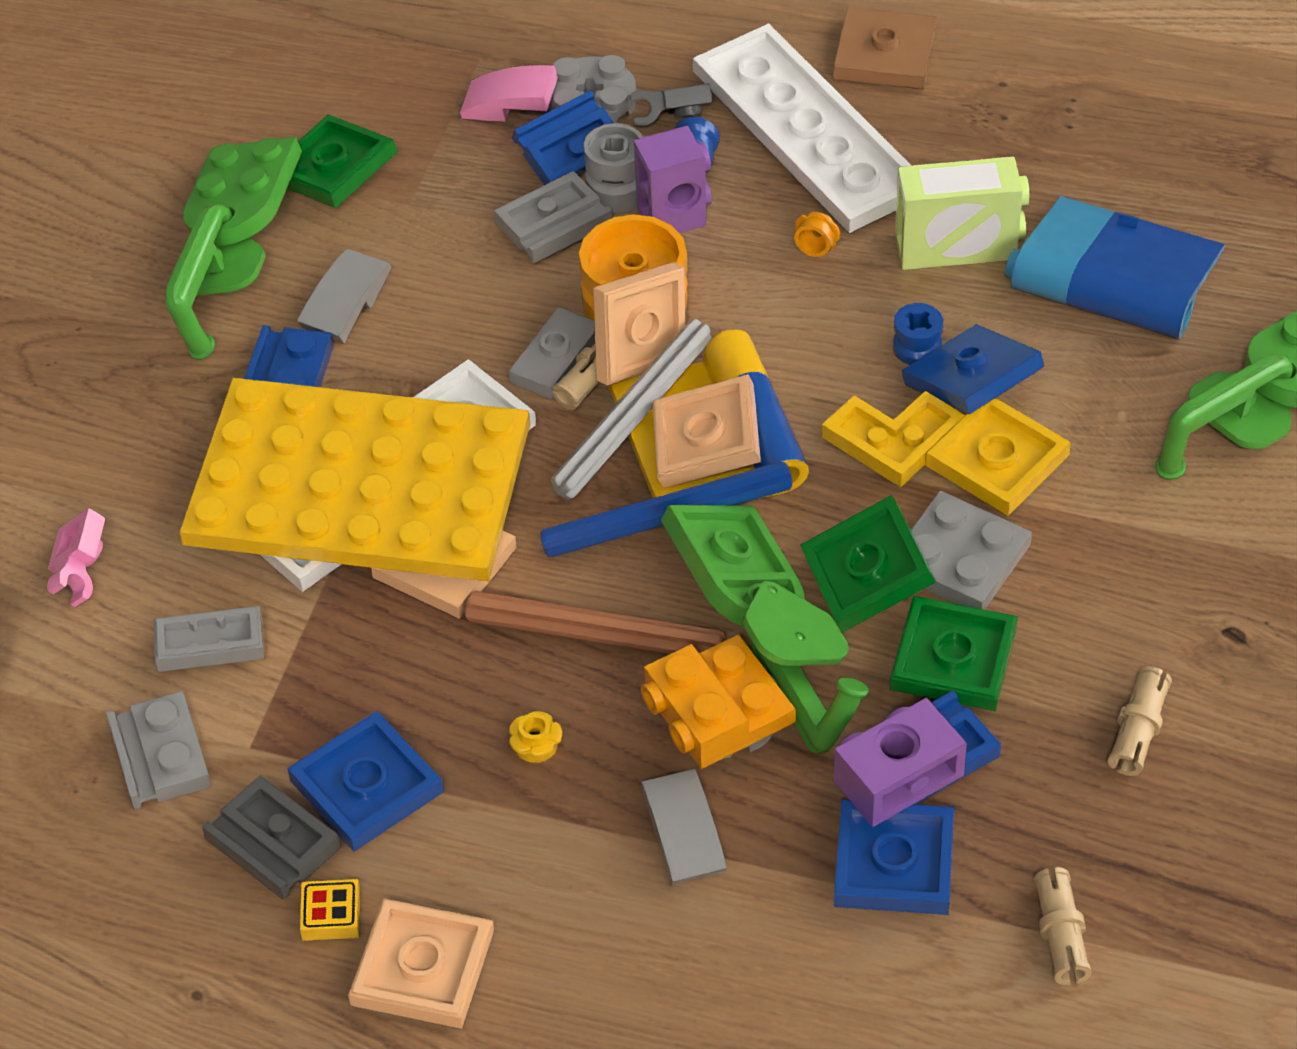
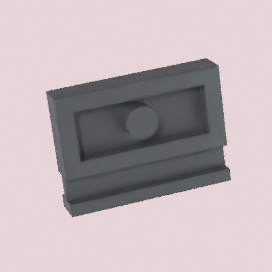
(271, 837)

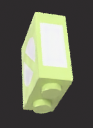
(959, 212)

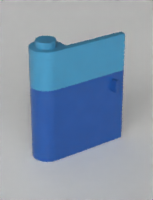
(1114, 266)

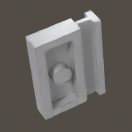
(552, 216)
(159, 750)

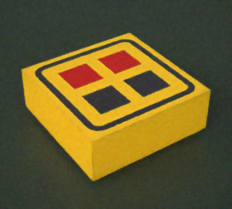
(330, 910)

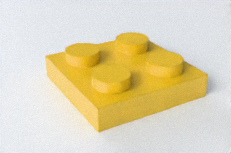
(998, 455)

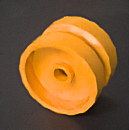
(626, 248)

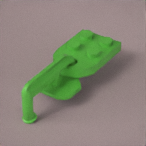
(228, 205)
(1243, 405)
(758, 590)

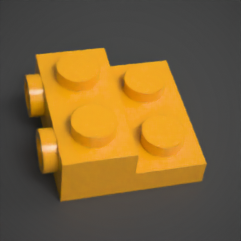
(715, 699)

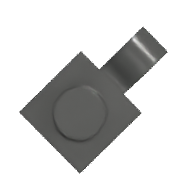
(683, 100)

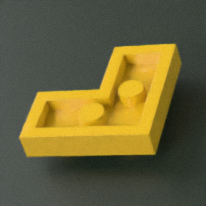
(887, 445)

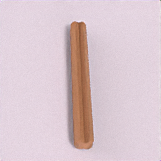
(587, 624)

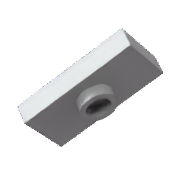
(553, 352)
(208, 638)

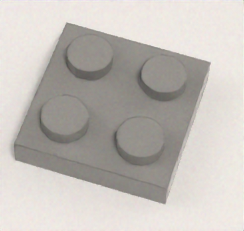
(968, 550)

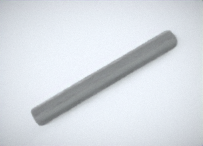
(630, 409)

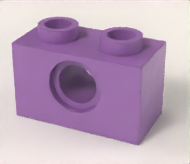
(672, 178)
(884, 786)

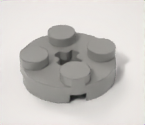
(600, 74)

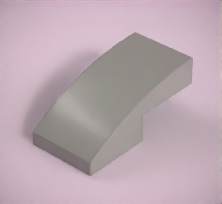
(342, 292)
(684, 827)

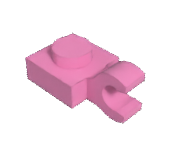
(74, 550)

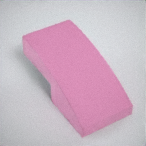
(510, 88)

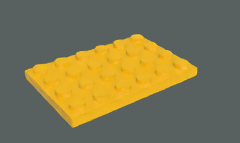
(357, 479)

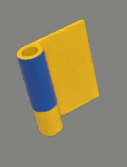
(725, 357)

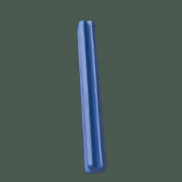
(648, 513)

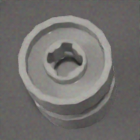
(612, 165)

